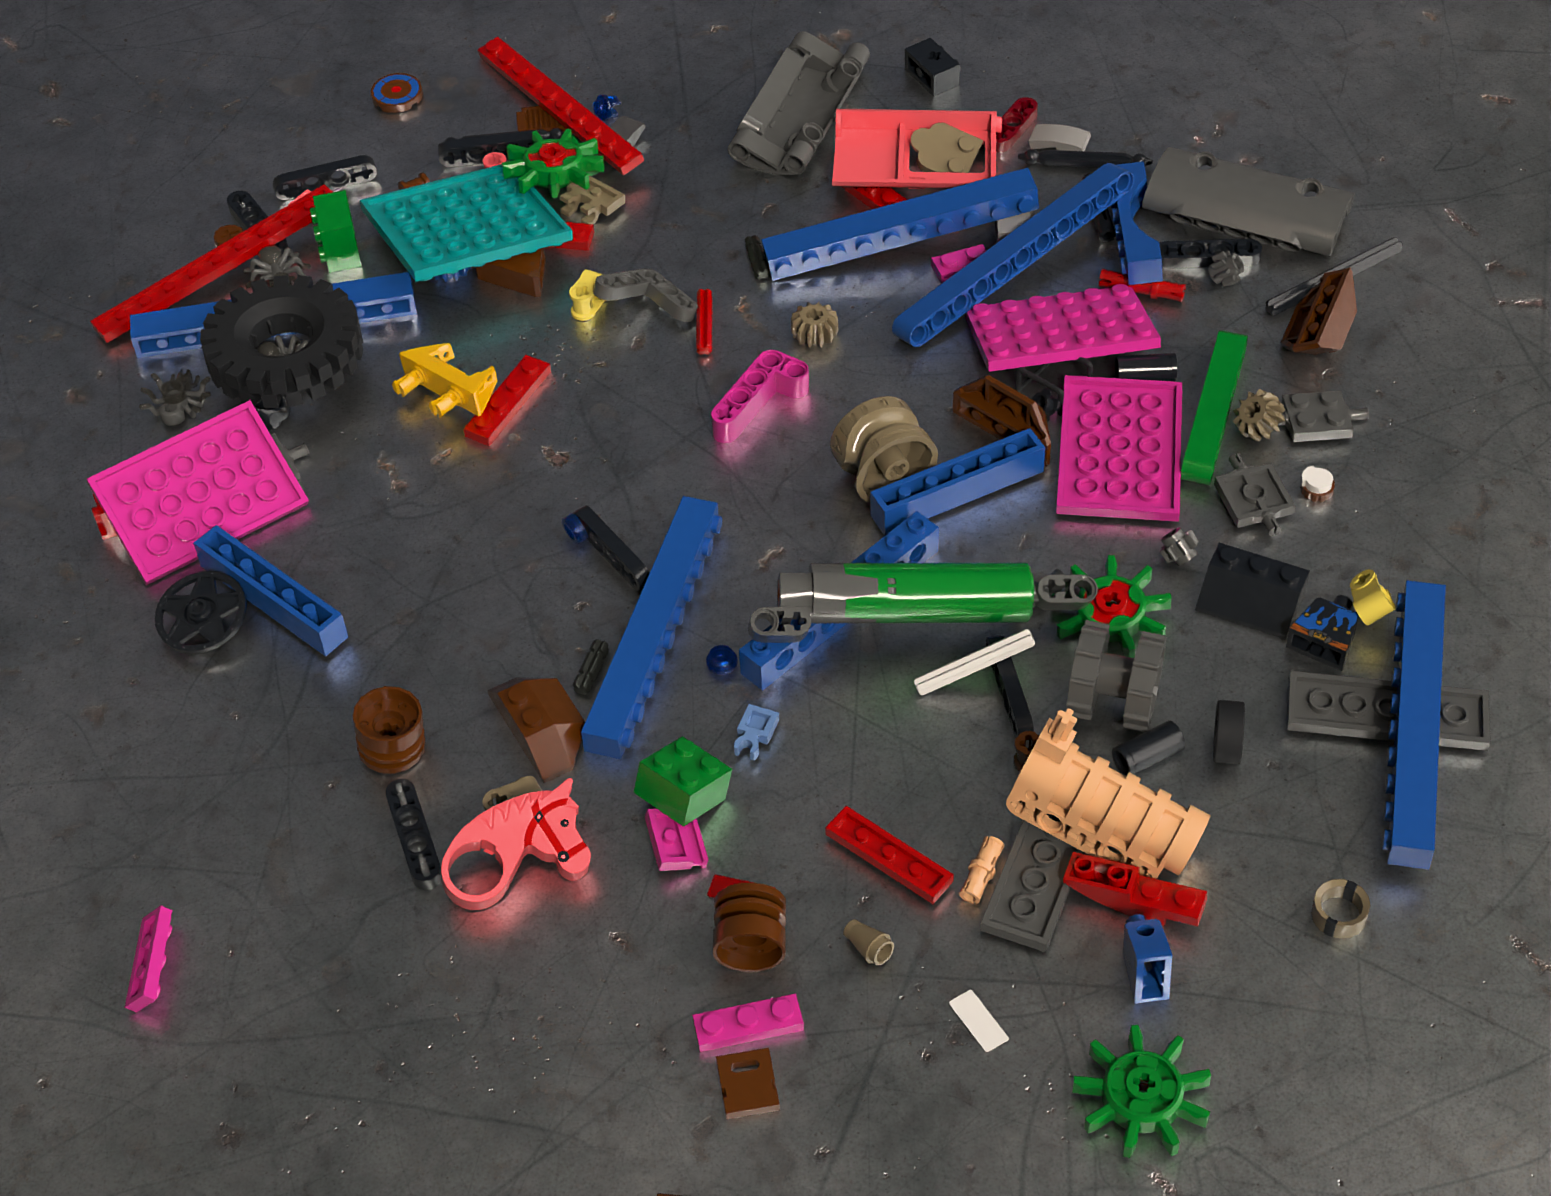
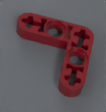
(1013, 115)

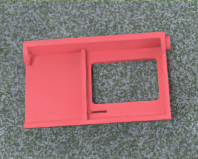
(875, 146)

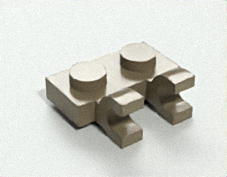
(596, 200)

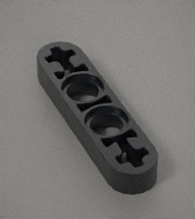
(487, 143)
(324, 173)
(251, 209)
(1206, 250)
(613, 548)
(1011, 692)
(414, 833)

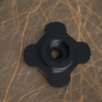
(1047, 402)

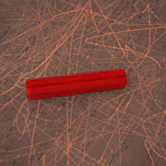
(704, 322)

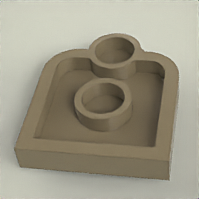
(945, 149)

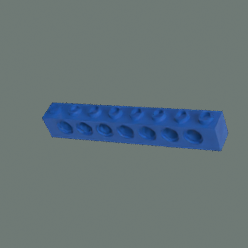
(909, 542)

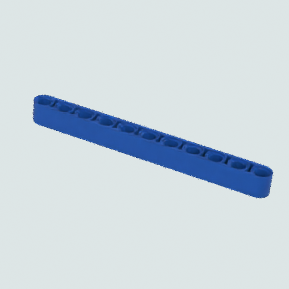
(1012, 255)

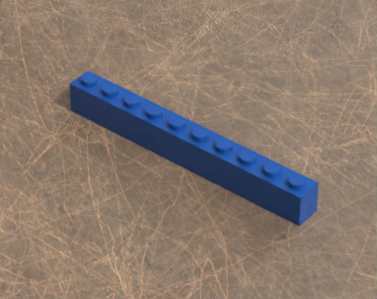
(900, 224)
(181, 327)
(651, 629)
(1415, 726)

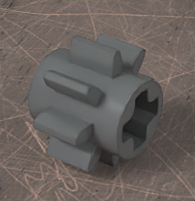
(1226, 268)
(1179, 546)

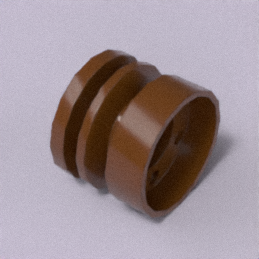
(389, 729)
(749, 927)

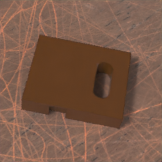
(751, 1090)

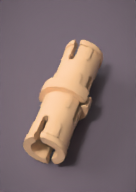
(981, 869)

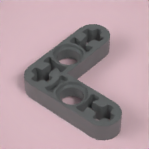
(648, 283)

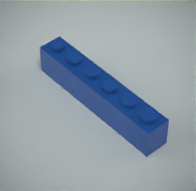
(958, 480)
(273, 590)

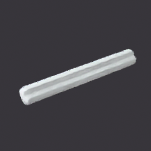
(974, 662)

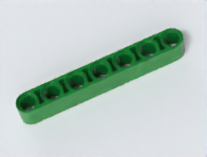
(1214, 408)

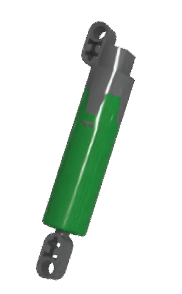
(913, 595)

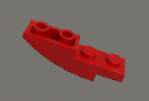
(1130, 893)

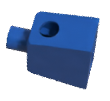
(1147, 943)

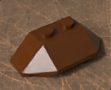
(1323, 315)
(1001, 410)
(541, 722)

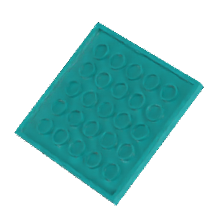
(464, 222)

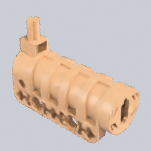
(1102, 805)

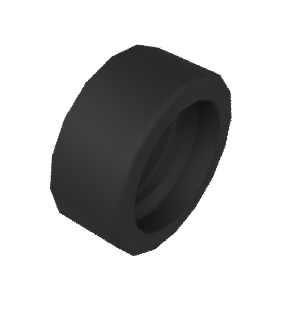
(1229, 732)

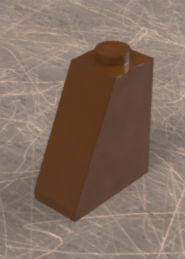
(519, 273)

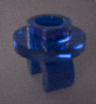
(603, 107)

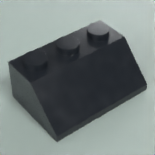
(1252, 590)

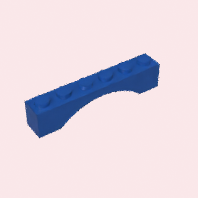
(1137, 251)

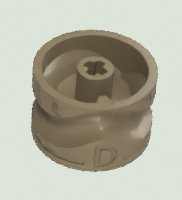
(881, 444)

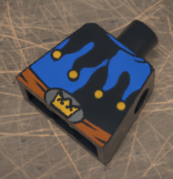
(1325, 631)

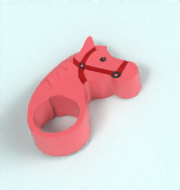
(527, 824)

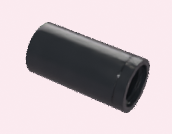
(1147, 367)
(1148, 748)

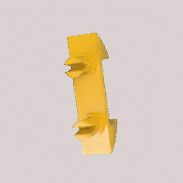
(450, 383)

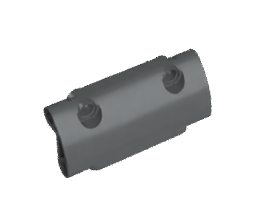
(797, 105)
(1247, 202)

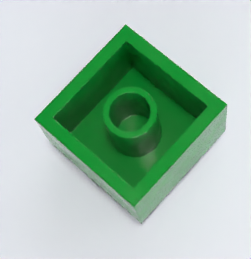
(335, 231)
(682, 781)

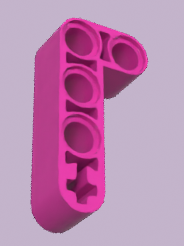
(764, 377)

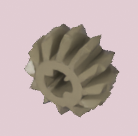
(814, 324)
(1259, 415)

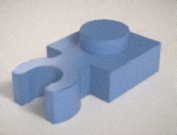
(755, 727)

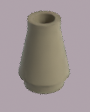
(871, 943)

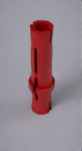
(1155, 289)

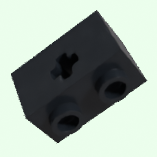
(932, 66)

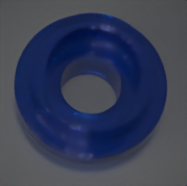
(721, 660)

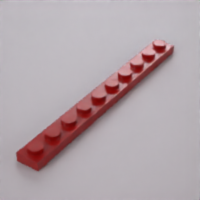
(560, 105)
(208, 266)

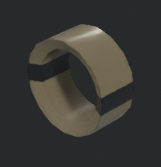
(1346, 890)

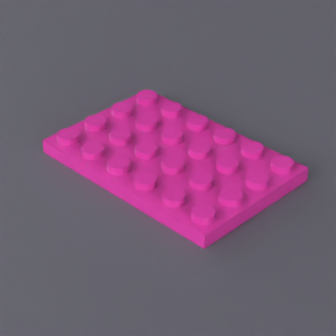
(1061, 327)
(1120, 448)
(202, 478)

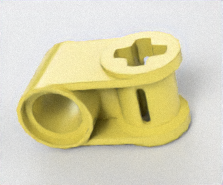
(584, 301)
(1370, 597)

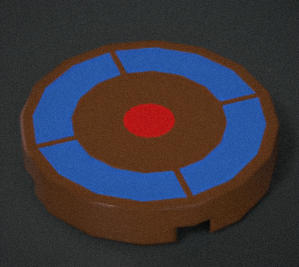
(396, 92)

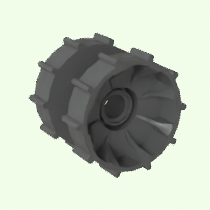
(1116, 675)

